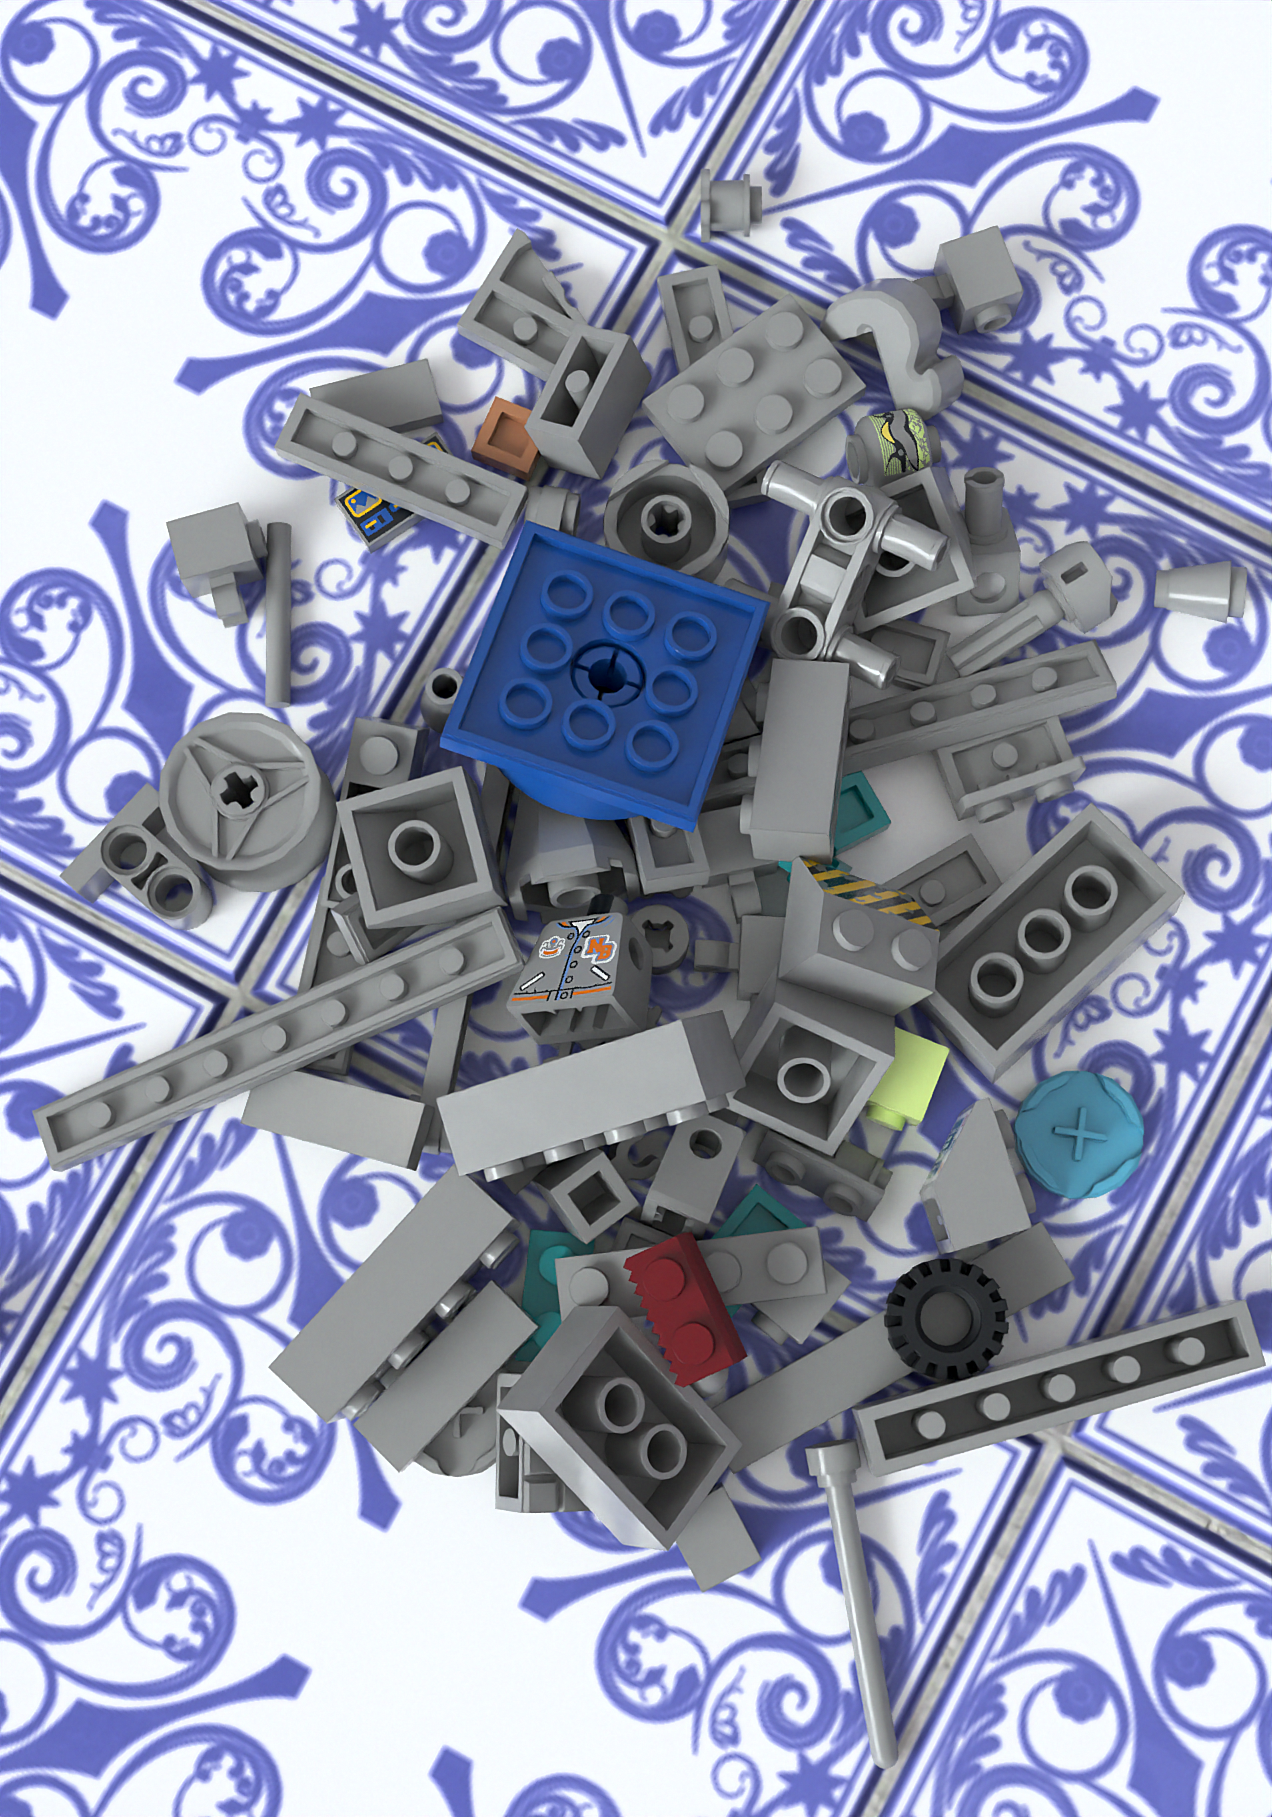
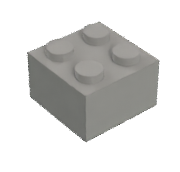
(809, 1062)

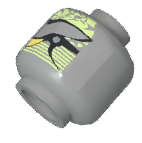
(891, 447)

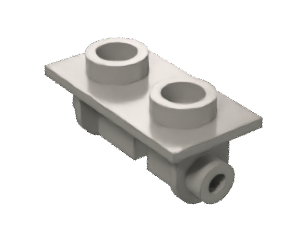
(847, 1184)

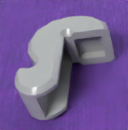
(907, 339)

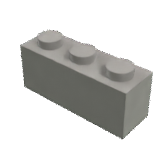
(798, 761)

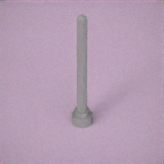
(835, 1471)

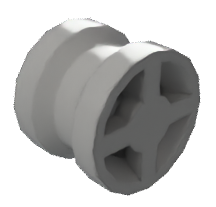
(674, 936)

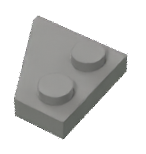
(521, 311)

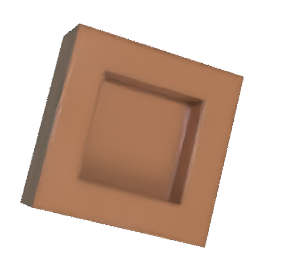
(505, 441)

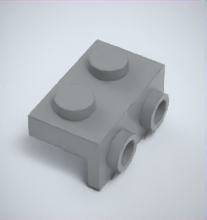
(1008, 766)

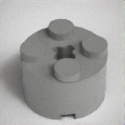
(678, 500)

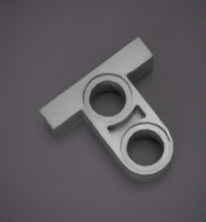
(150, 881)

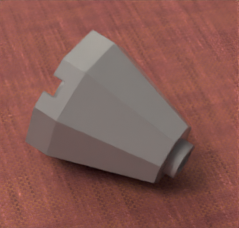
(564, 862)

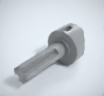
(1075, 589)

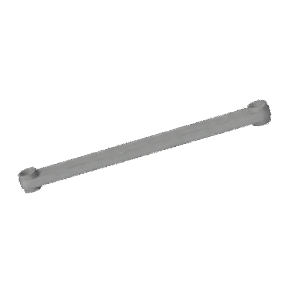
(560, 511)

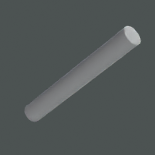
(278, 615)

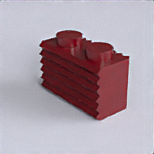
(685, 1309)

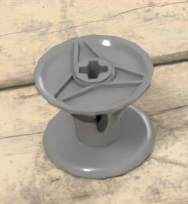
(224, 769)

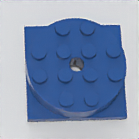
(603, 618)

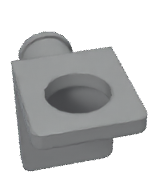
(991, 542)

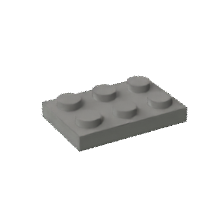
(754, 396)

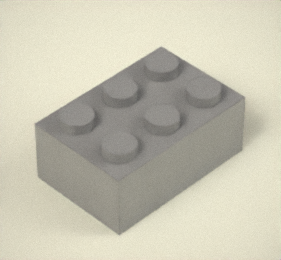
(619, 1427)

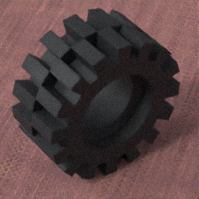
(986, 1311)

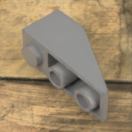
(378, 757)

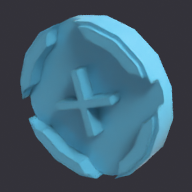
(1078, 1134)

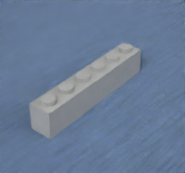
(1058, 1387)

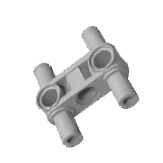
(837, 568)

